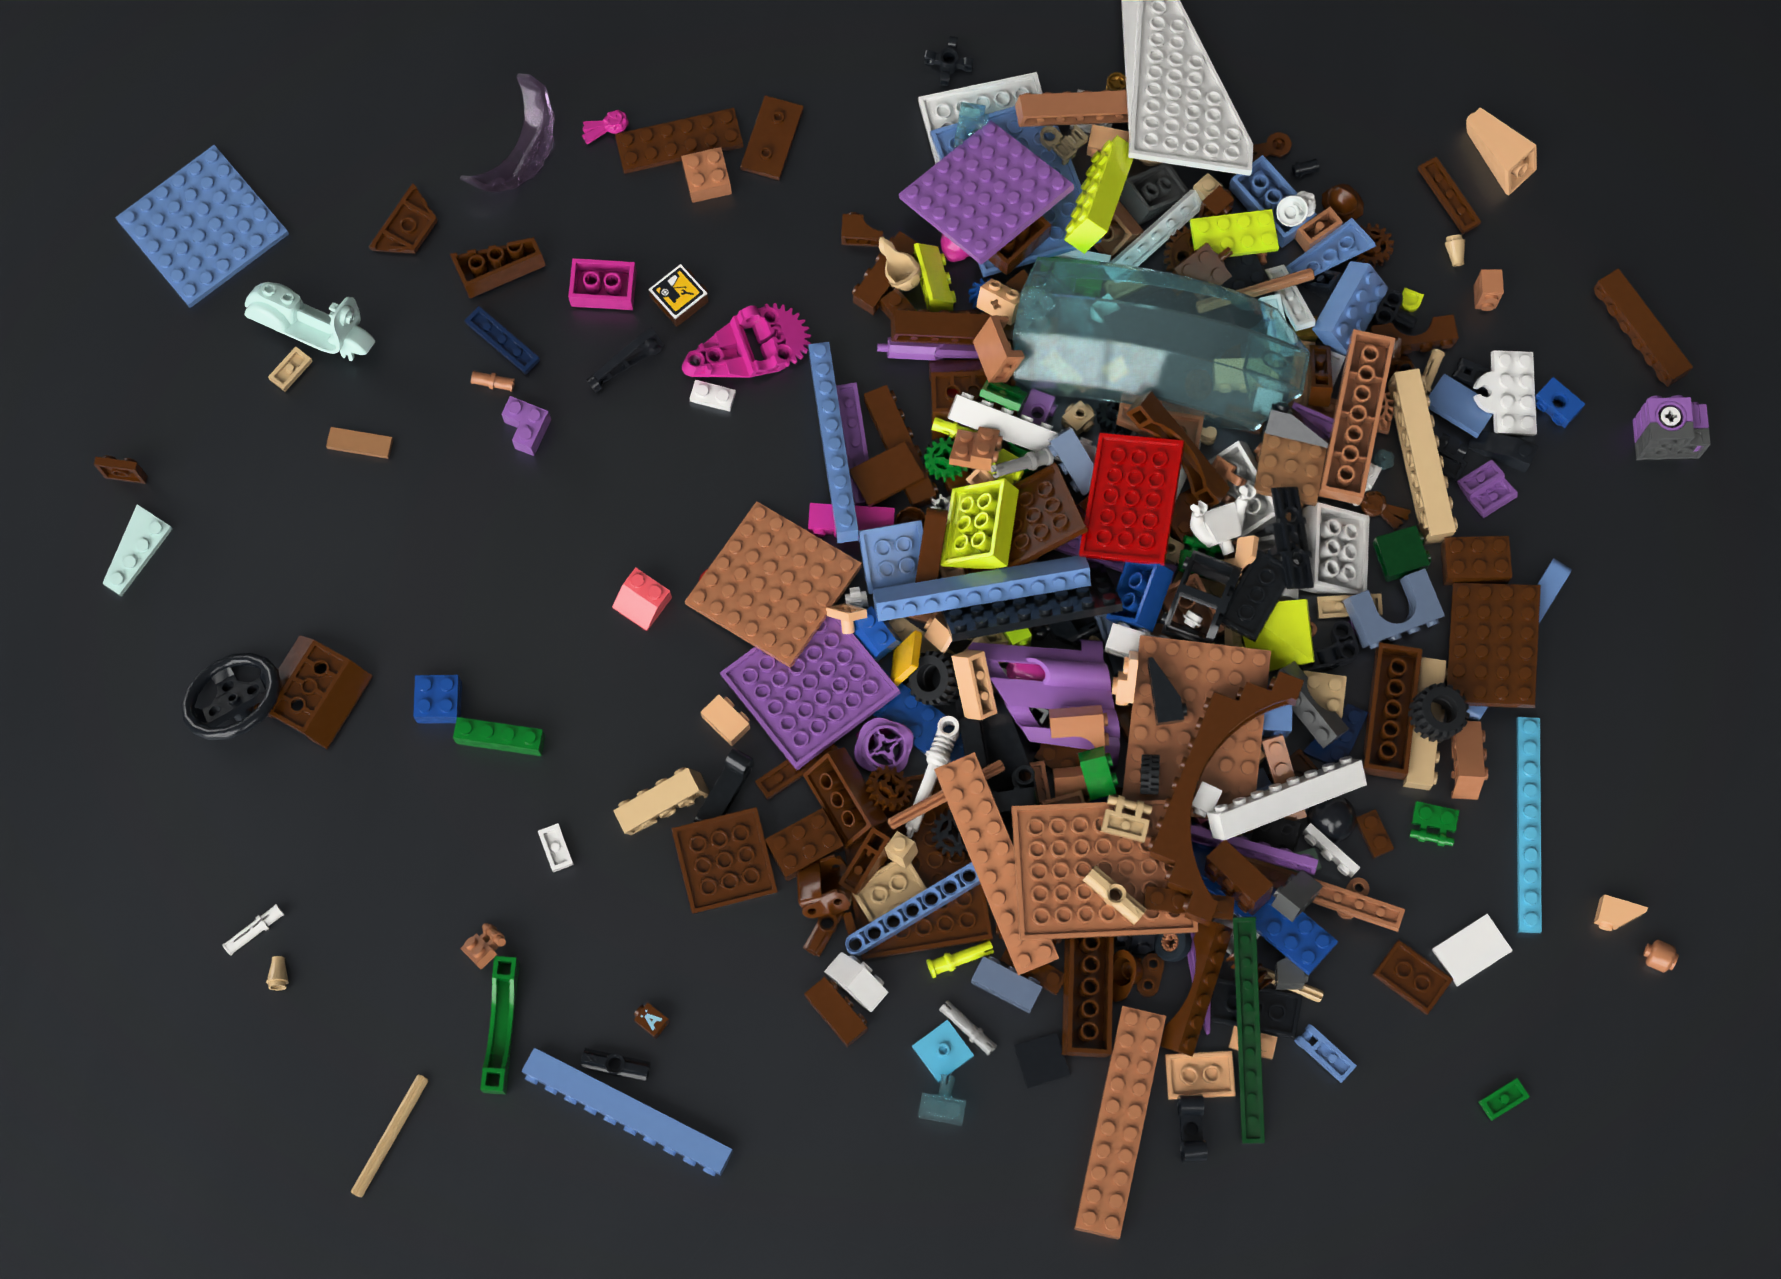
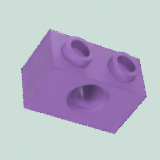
(1039, 402)

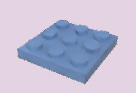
(891, 554)

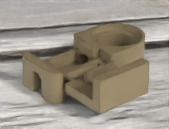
(1066, 145)

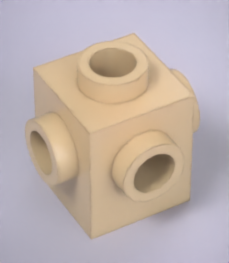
(1078, 417)

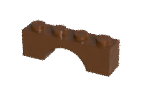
(1441, 333)

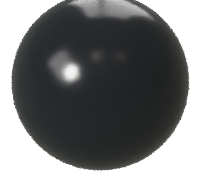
(1333, 818)

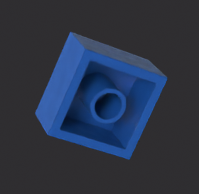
(437, 698)

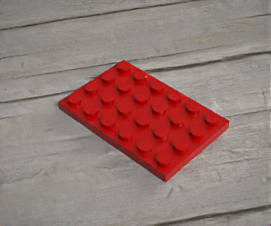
(1132, 498)

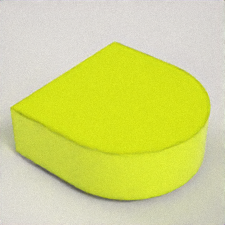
(1411, 300)

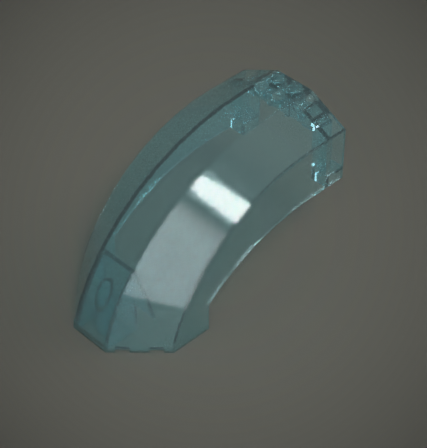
(1142, 330)

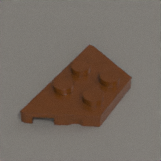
(406, 225)

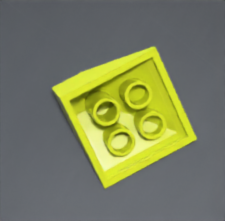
(1286, 635)

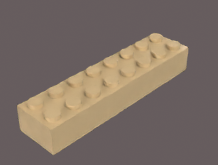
(1422, 456)

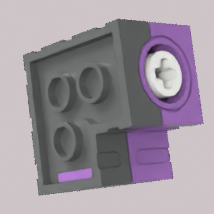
(1671, 429)

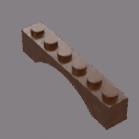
(1153, 418)
(1184, 1029)

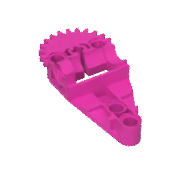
(733, 352)

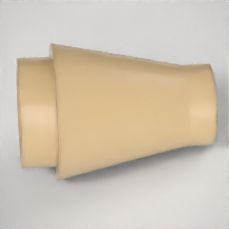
(1455, 247)
(277, 975)

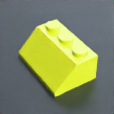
(933, 278)

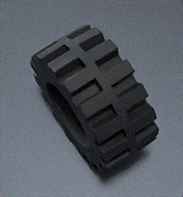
(1149, 774)

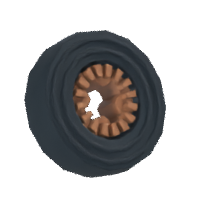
(1174, 952)

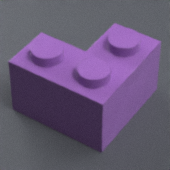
(530, 424)

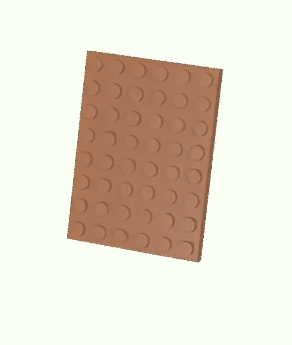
(1195, 673)
(1055, 853)

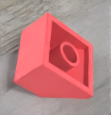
(641, 599)

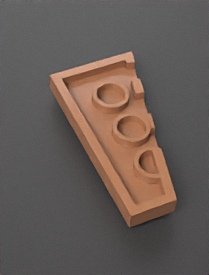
(1189, 423)

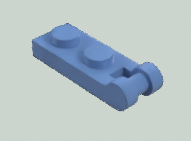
(1325, 1053)

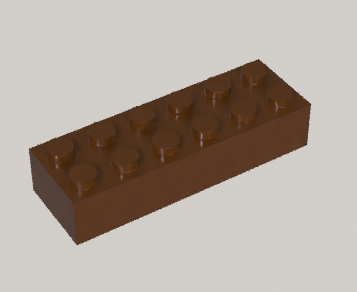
(1388, 725)
(1088, 997)

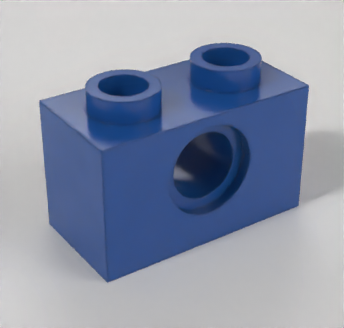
(1557, 392)

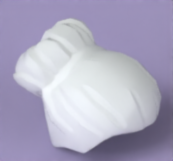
(1296, 208)

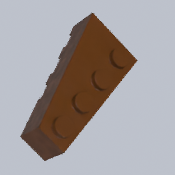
(497, 265)

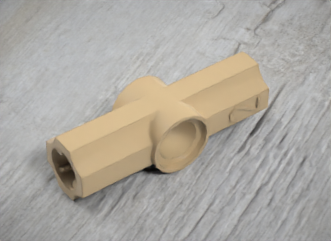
(1126, 905)

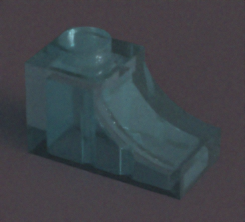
(971, 119)

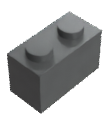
(1296, 895)

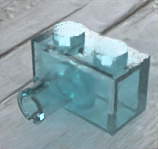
(942, 1106)

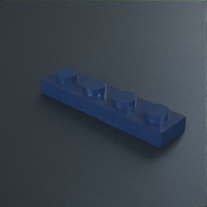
(502, 340)

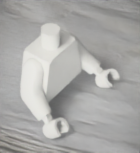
(1221, 523)

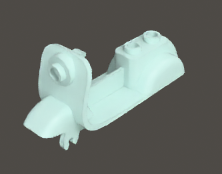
(286, 313)

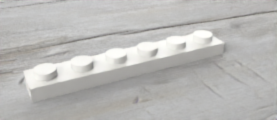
(1160, 230)

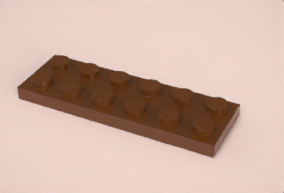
(671, 140)

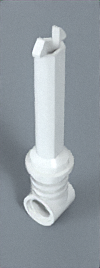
(937, 756)

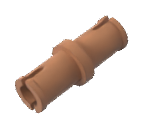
(492, 381)

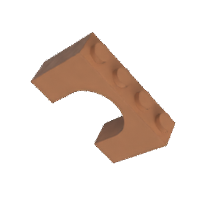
(1076, 722)

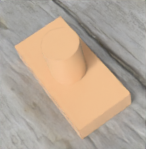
(847, 615)

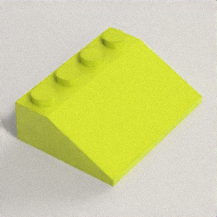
(980, 525)

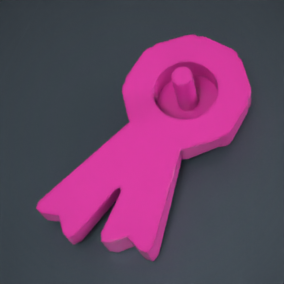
(614, 123)

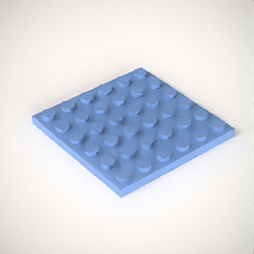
(202, 226)

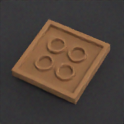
(1290, 464)

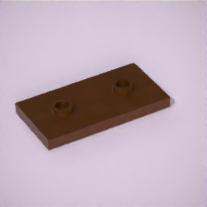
(772, 137)

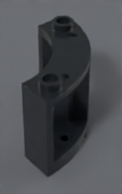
(1212, 569)

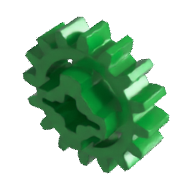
(938, 461)

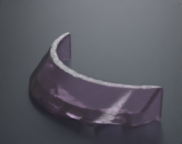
(531, 147)

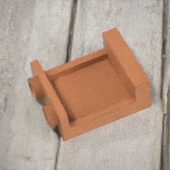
(995, 352)

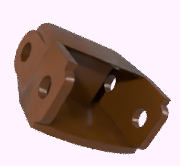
(819, 888)

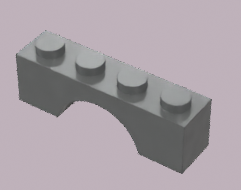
(1322, 724)
(1289, 976)

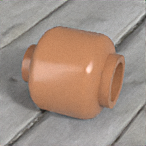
(1661, 956)

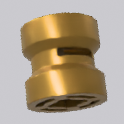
(1115, 81)

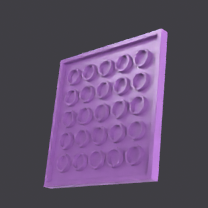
(986, 192)
(816, 699)

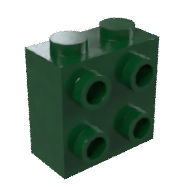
(1401, 553)

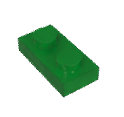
(1504, 1099)

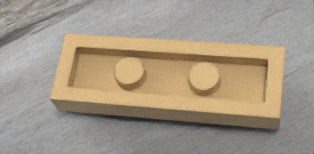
(1334, 607)

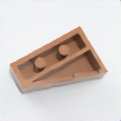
(1469, 761)

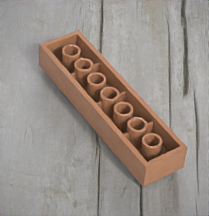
(1356, 417)

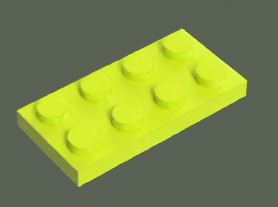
(1241, 232)

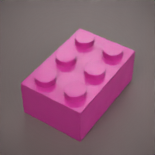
(602, 284)

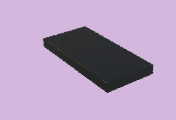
(1255, 596)
(1277, 1008)

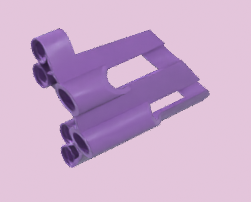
(1070, 680)

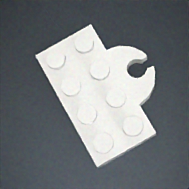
(1510, 393)

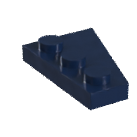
(1354, 719)

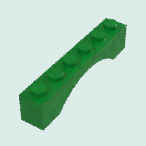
(498, 1051)

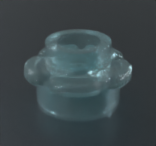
(1384, 454)

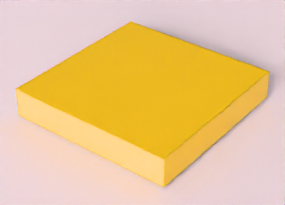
(906, 658)

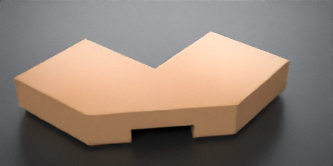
(1245, 551)

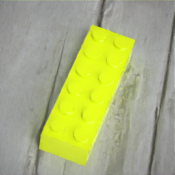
(1099, 195)

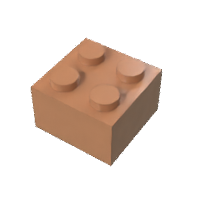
(706, 174)

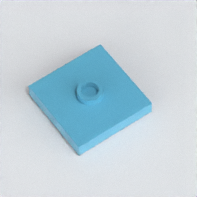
(942, 1050)

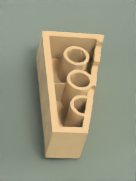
(661, 800)

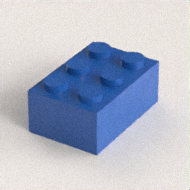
(1142, 594)

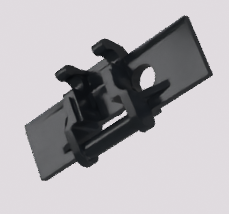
(1291, 538)

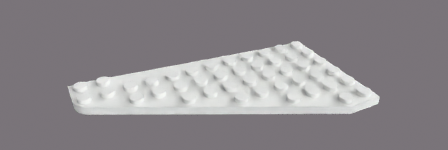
(1175, 95)

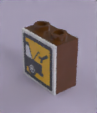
(679, 295)

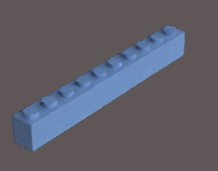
(833, 443)
(981, 588)
(627, 1111)

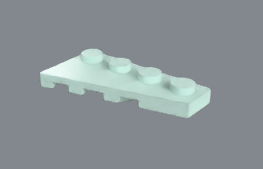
(136, 548)

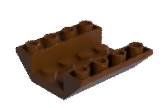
(962, 376)
(326, 696)

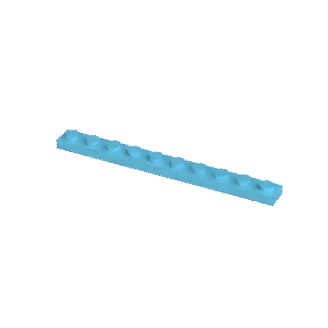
(1529, 825)

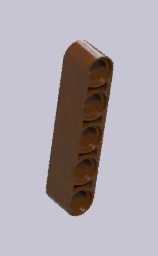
(931, 545)

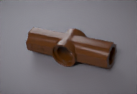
(820, 936)

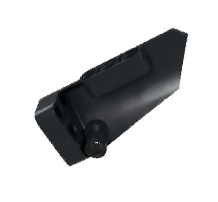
(996, 740)

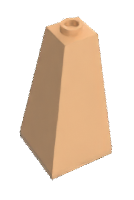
(1505, 151)

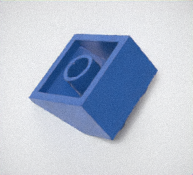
(876, 636)

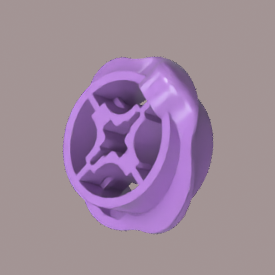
(903, 737)

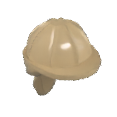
(900, 267)

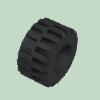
(921, 679)
(1450, 701)

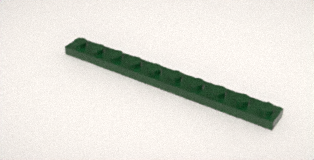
(1248, 1030)

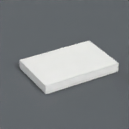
(1472, 950)

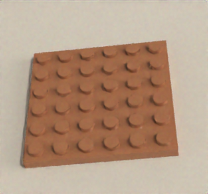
(773, 584)

